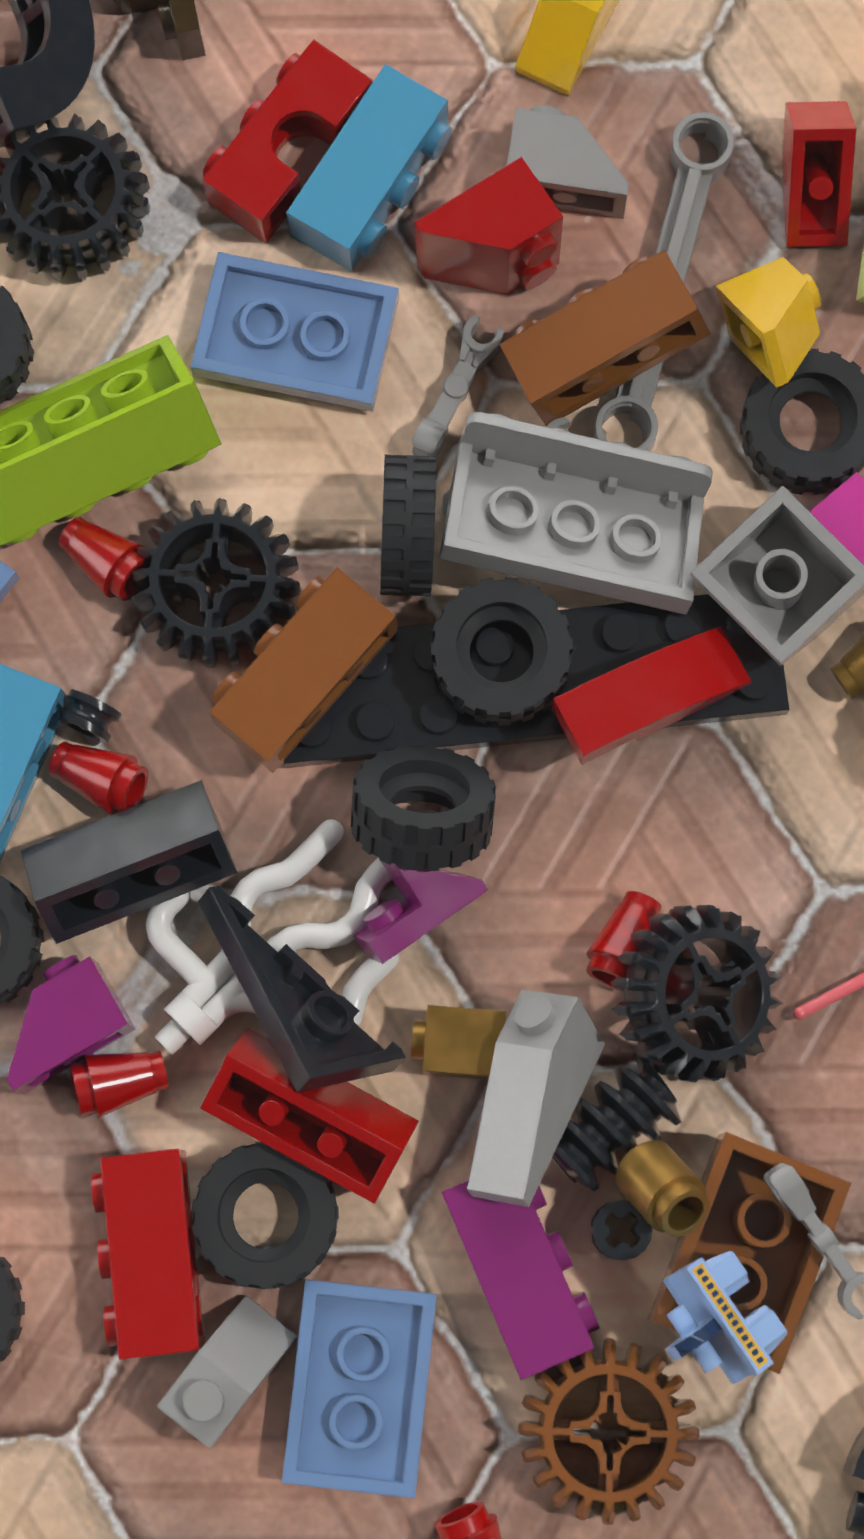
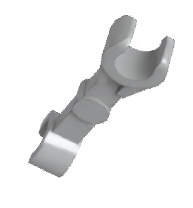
(473, 357)
(795, 1197)

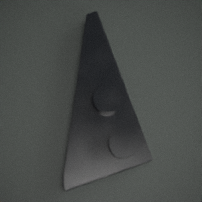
(298, 1010)

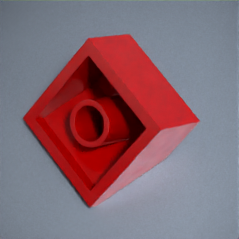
(493, 234)

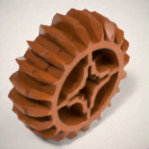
(664, 1431)

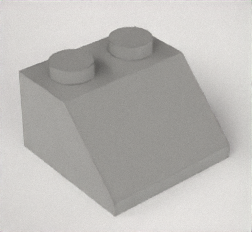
(782, 576)

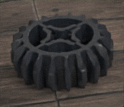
(94, 160)
(188, 580)
(666, 988)

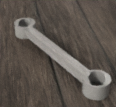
(678, 239)

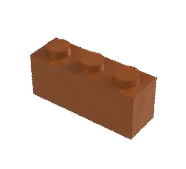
(604, 337)
(302, 668)

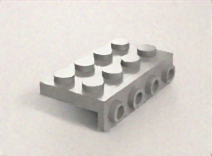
(575, 512)

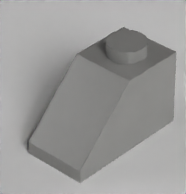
(568, 162)
(227, 1372)

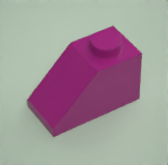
(65, 1020)

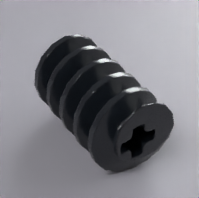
(614, 1122)

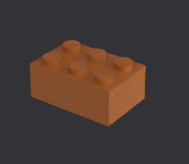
(760, 1233)

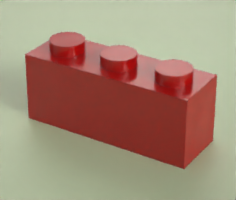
(327, 1128)
(149, 1254)

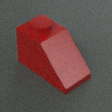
(817, 172)

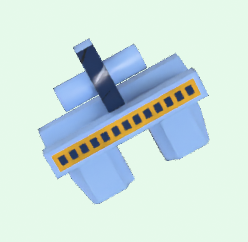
(713, 1325)

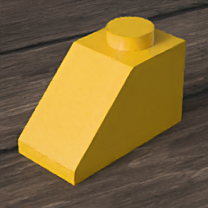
(562, 40)
(772, 317)

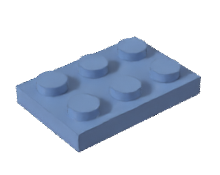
(295, 331)
(359, 1388)

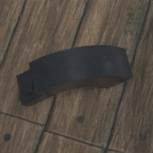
(51, 64)

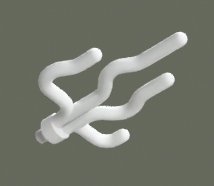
(215, 990)

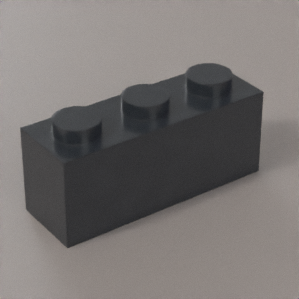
(128, 862)

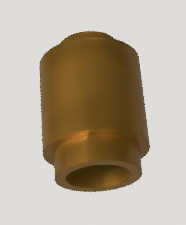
(662, 1188)

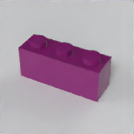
(523, 1279)

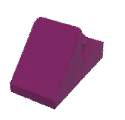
(428, 902)

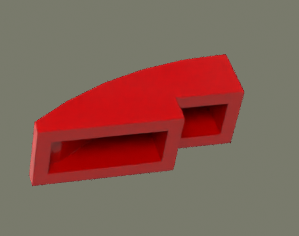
(649, 693)

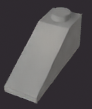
(531, 1094)

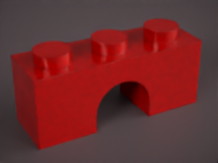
(311, 99)

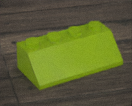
(99, 437)

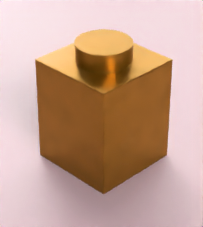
(457, 1041)

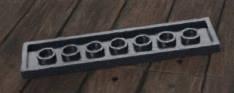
(401, 703)

